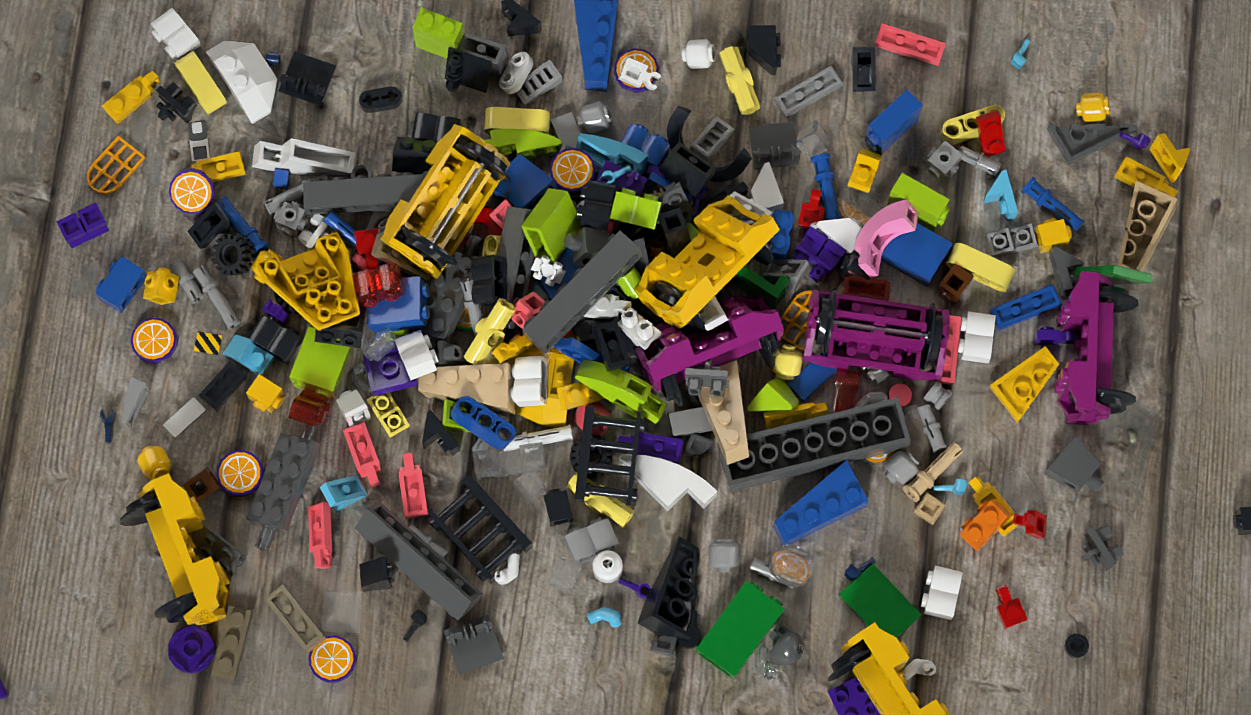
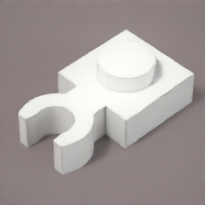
(635, 74)

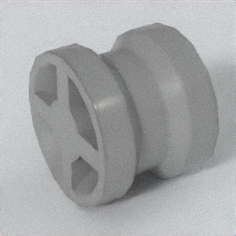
(938, 395)

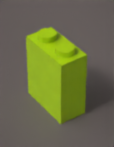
(436, 32)
(930, 205)
(550, 224)
(320, 365)

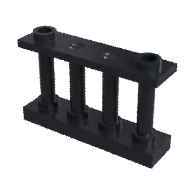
(587, 465)
(487, 508)

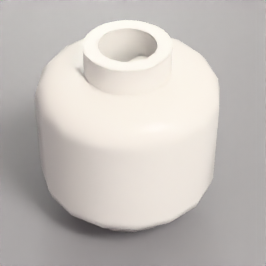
(699, 54)
(611, 573)

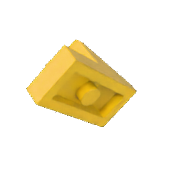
(1169, 159)
(865, 170)

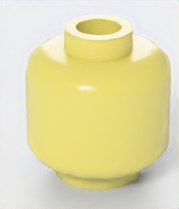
(788, 362)

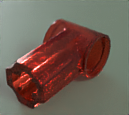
(846, 388)

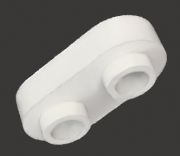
(516, 73)

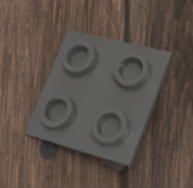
(774, 145)
(674, 199)
(220, 550)
(473, 644)

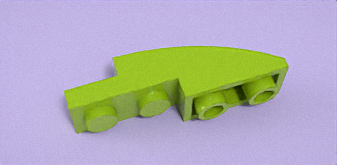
(524, 142)
(621, 386)

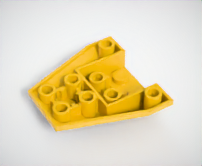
(315, 282)
(559, 374)

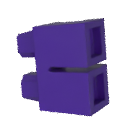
(82, 229)
(824, 262)

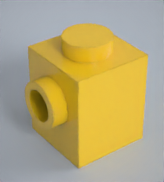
(1052, 234)
(265, 394)

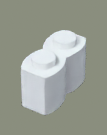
(174, 34)
(978, 337)
(416, 354)
(530, 381)
(942, 592)

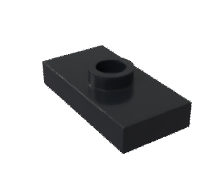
(223, 386)

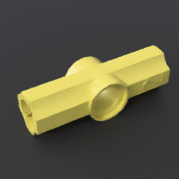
(739, 80)
(489, 332)
(608, 506)

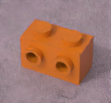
(986, 524)

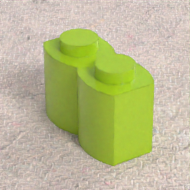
(636, 209)

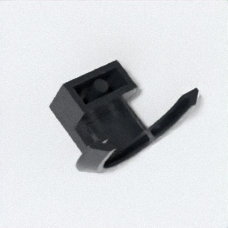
(689, 168)

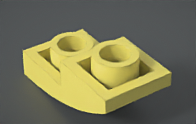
(388, 414)

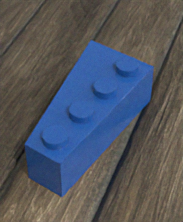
(596, 37)
(822, 506)

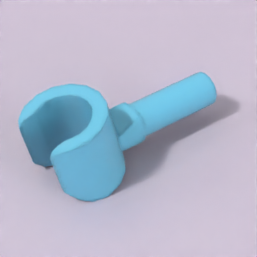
(1018, 60)
(611, 176)
(959, 487)

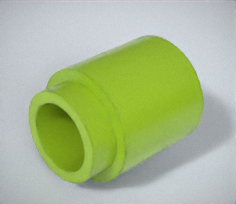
(629, 282)

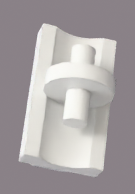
(309, 239)
(638, 329)

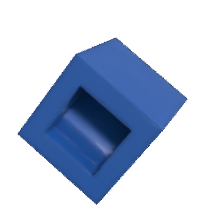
(281, 178)

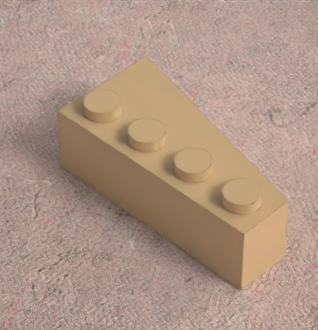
(1145, 225)
(484, 383)
(727, 416)

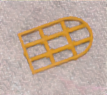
(122, 164)
(792, 321)

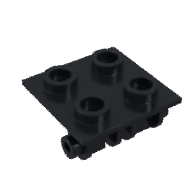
(466, 71)
(307, 78)

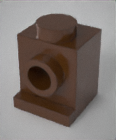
(958, 277)
(207, 478)

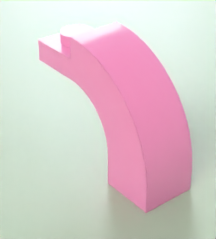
(880, 230)

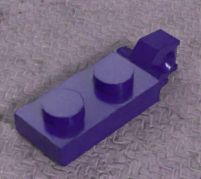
(656, 446)

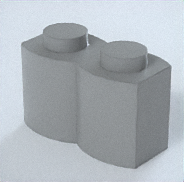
(591, 540)

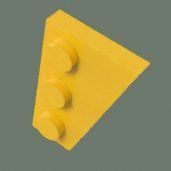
(1024, 382)

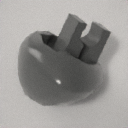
(788, 647)

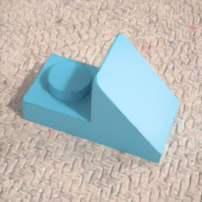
(1002, 191)
(248, 355)
(343, 492)

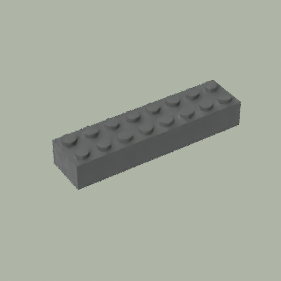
(819, 444)

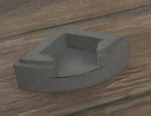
(697, 445)
(664, 645)

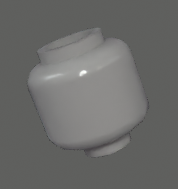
(594, 117)
(901, 467)
(723, 554)

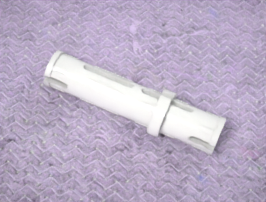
(546, 437)

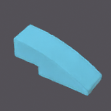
(605, 149)

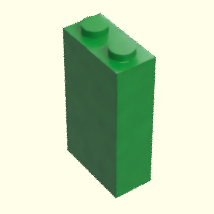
(740, 629)

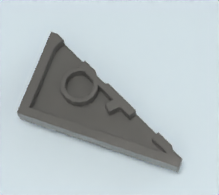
(1080, 141)

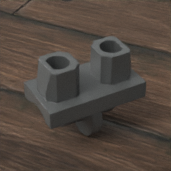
(451, 355)
(707, 376)
(1107, 557)

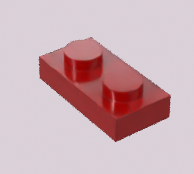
(990, 133)

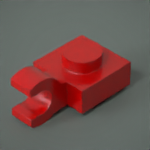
(811, 212)
(364, 243)
(1034, 523)
(1011, 610)

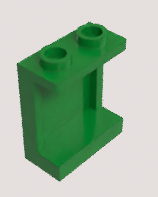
(756, 285)

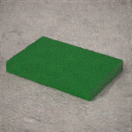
(1118, 274)
(879, 602)

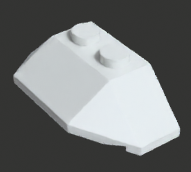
(245, 76)

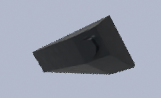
(671, 601)

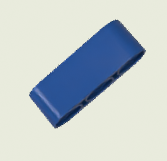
(494, 423)

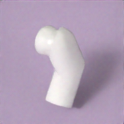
(510, 572)
(918, 666)

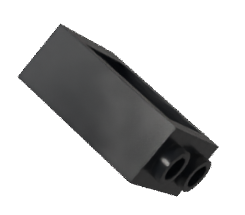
(348, 335)

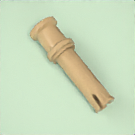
(926, 478)

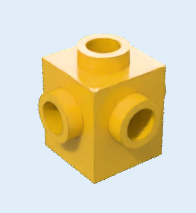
(161, 286)

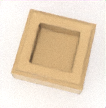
(929, 508)

